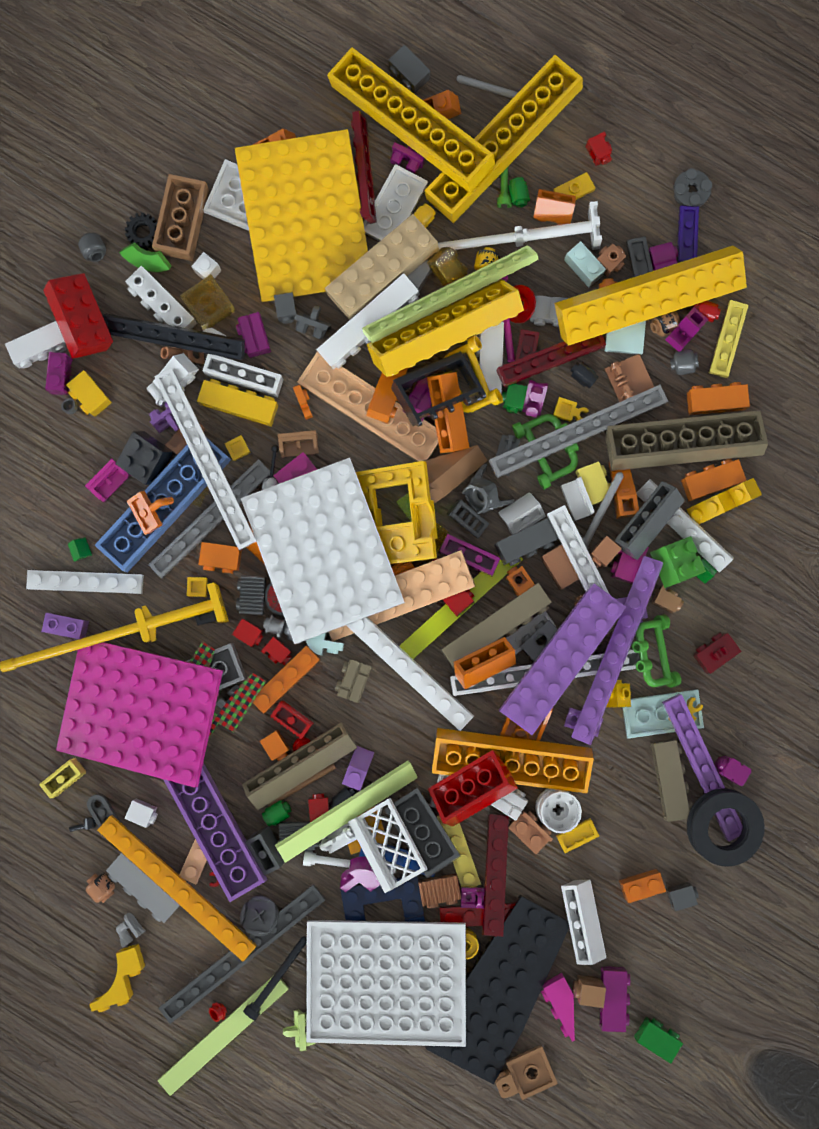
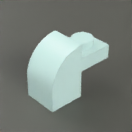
(319, 642)

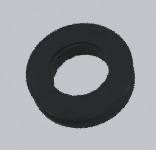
(746, 843)

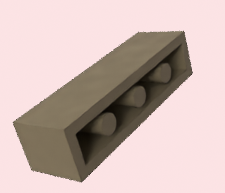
(670, 780)

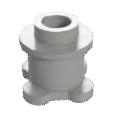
(274, 626)

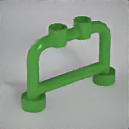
(547, 477)
(640, 646)

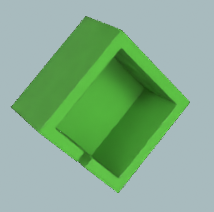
(678, 562)

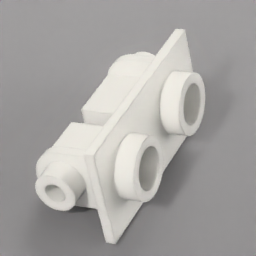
(338, 839)

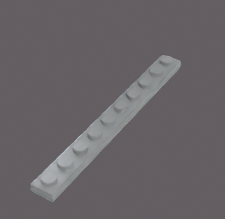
(578, 431)

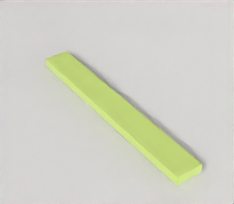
(346, 811)
(216, 1040)

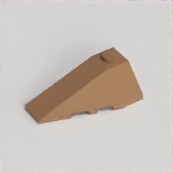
(450, 470)

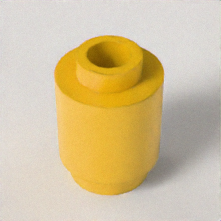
(425, 214)

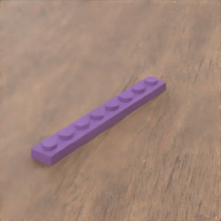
(701, 761)

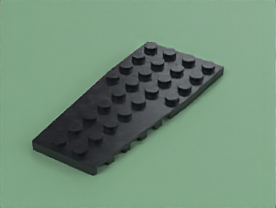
(505, 988)

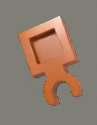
(302, 397)

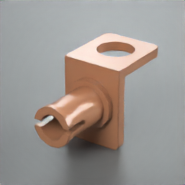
(168, 353)

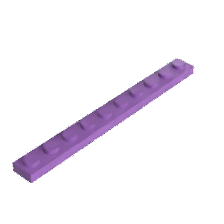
(617, 650)

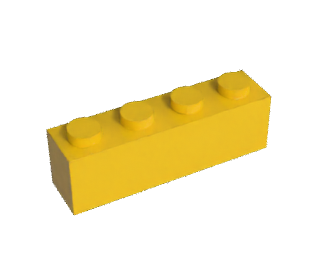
(238, 403)

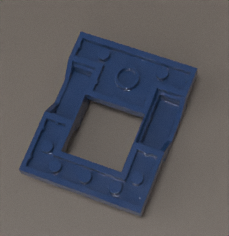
(359, 896)

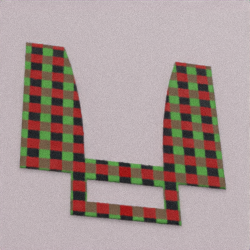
(241, 699)

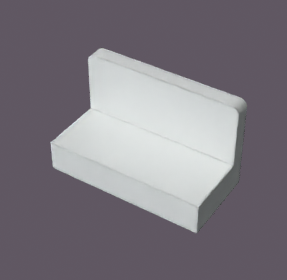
(577, 499)
(522, 513)

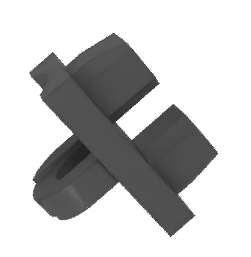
(304, 321)

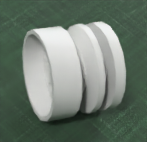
(567, 815)

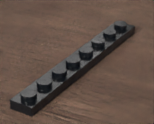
(175, 336)

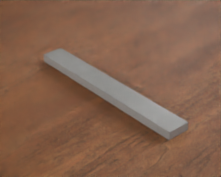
(206, 522)

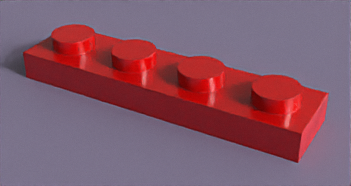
(470, 916)

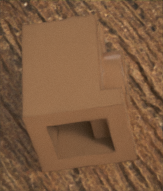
(667, 600)

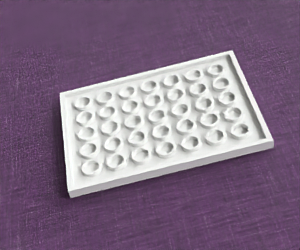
(322, 550)
(386, 982)

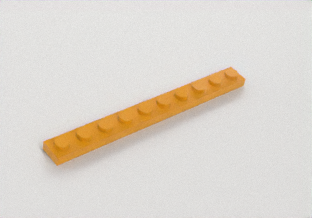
(177, 888)

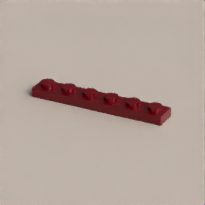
(364, 173)
(547, 359)
(495, 875)

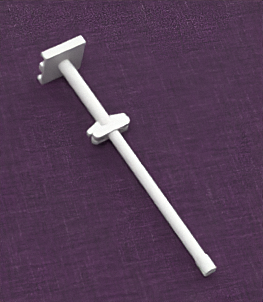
(520, 236)

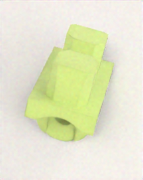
(298, 1030)

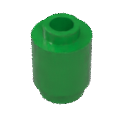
(519, 192)
(277, 813)

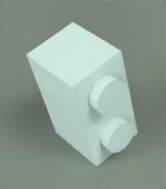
(584, 264)

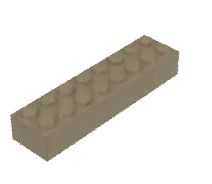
(686, 440)

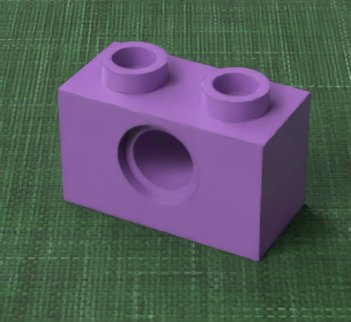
(65, 626)

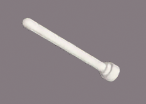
(311, 858)

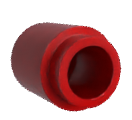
(709, 310)

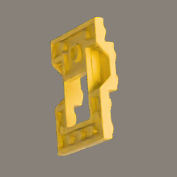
(406, 540)

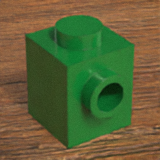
(514, 398)

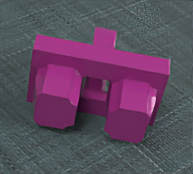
(401, 153)
(534, 398)
(468, 897)

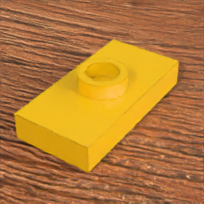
(578, 186)
(578, 836)

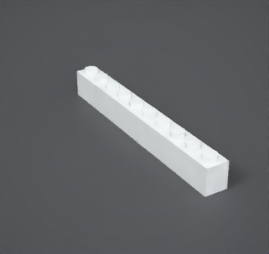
(511, 676)

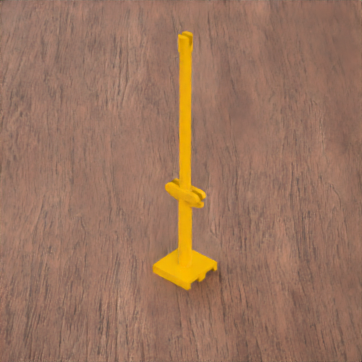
(145, 624)

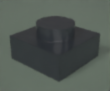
(205, 618)

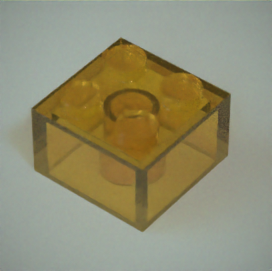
(207, 302)

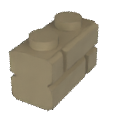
(353, 681)

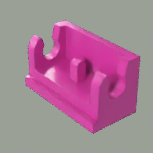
(107, 480)

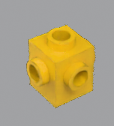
(620, 695)

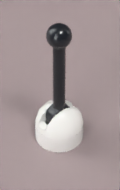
(270, 481)

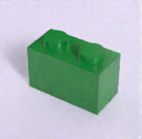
(658, 1039)

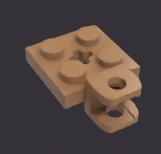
(516, 1077)

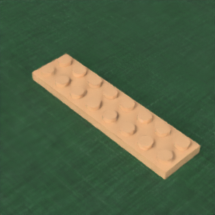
(353, 397)
(423, 587)

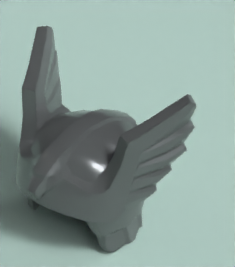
(483, 494)

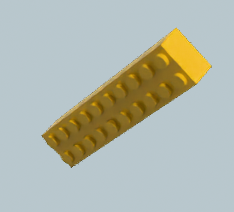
(411, 120)
(511, 132)
(651, 295)

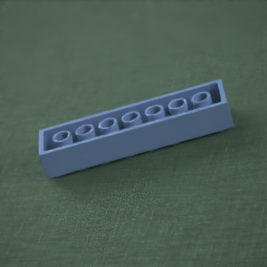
(181, 480)

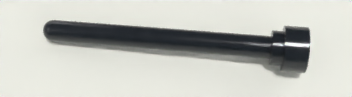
(253, 1010)

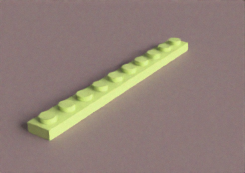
(449, 294)

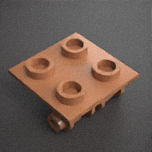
(629, 377)

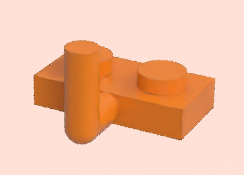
(145, 511)

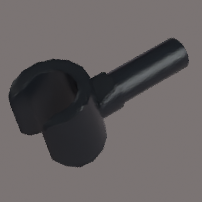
(88, 824)

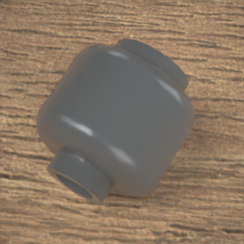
(92, 247)
(684, 362)

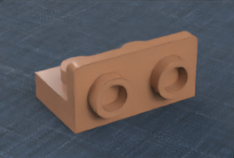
(530, 831)

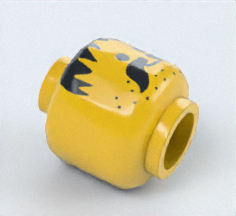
(485, 257)

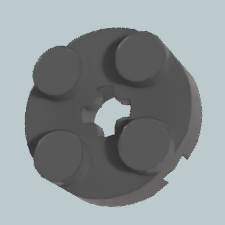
(697, 179)

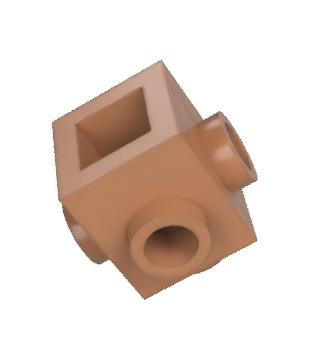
(612, 259)

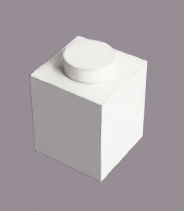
(205, 266)
(141, 813)

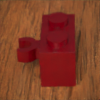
(716, 653)

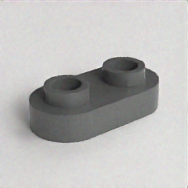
(100, 813)

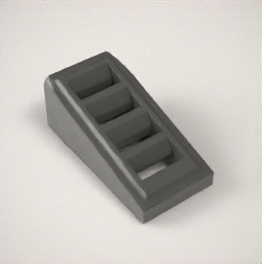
(457, 518)

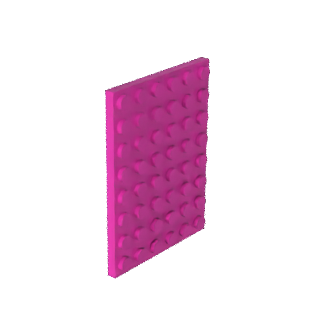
(140, 712)

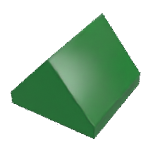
(79, 549)
(710, 572)

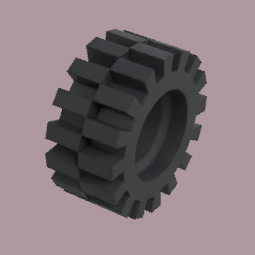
(135, 223)

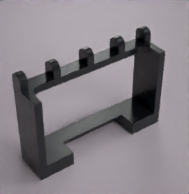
(447, 364)

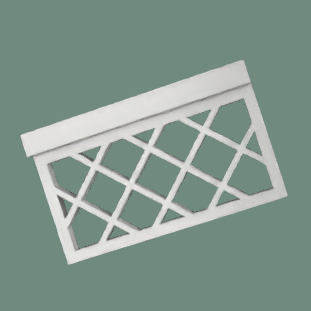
(376, 856)

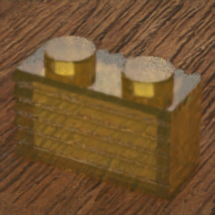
(447, 266)

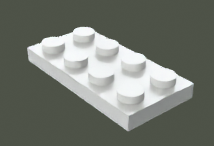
(395, 202)

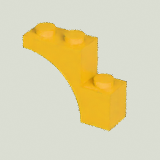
(724, 501)
(129, 963)

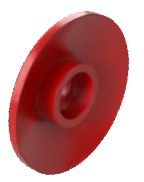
(528, 297)

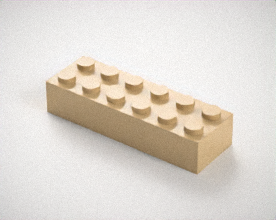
(384, 263)

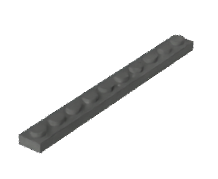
(230, 963)

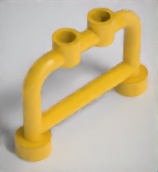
(493, 396)

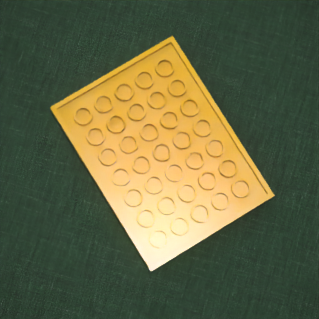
(301, 212)

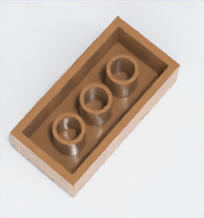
(180, 217)

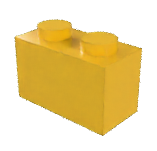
(88, 393)

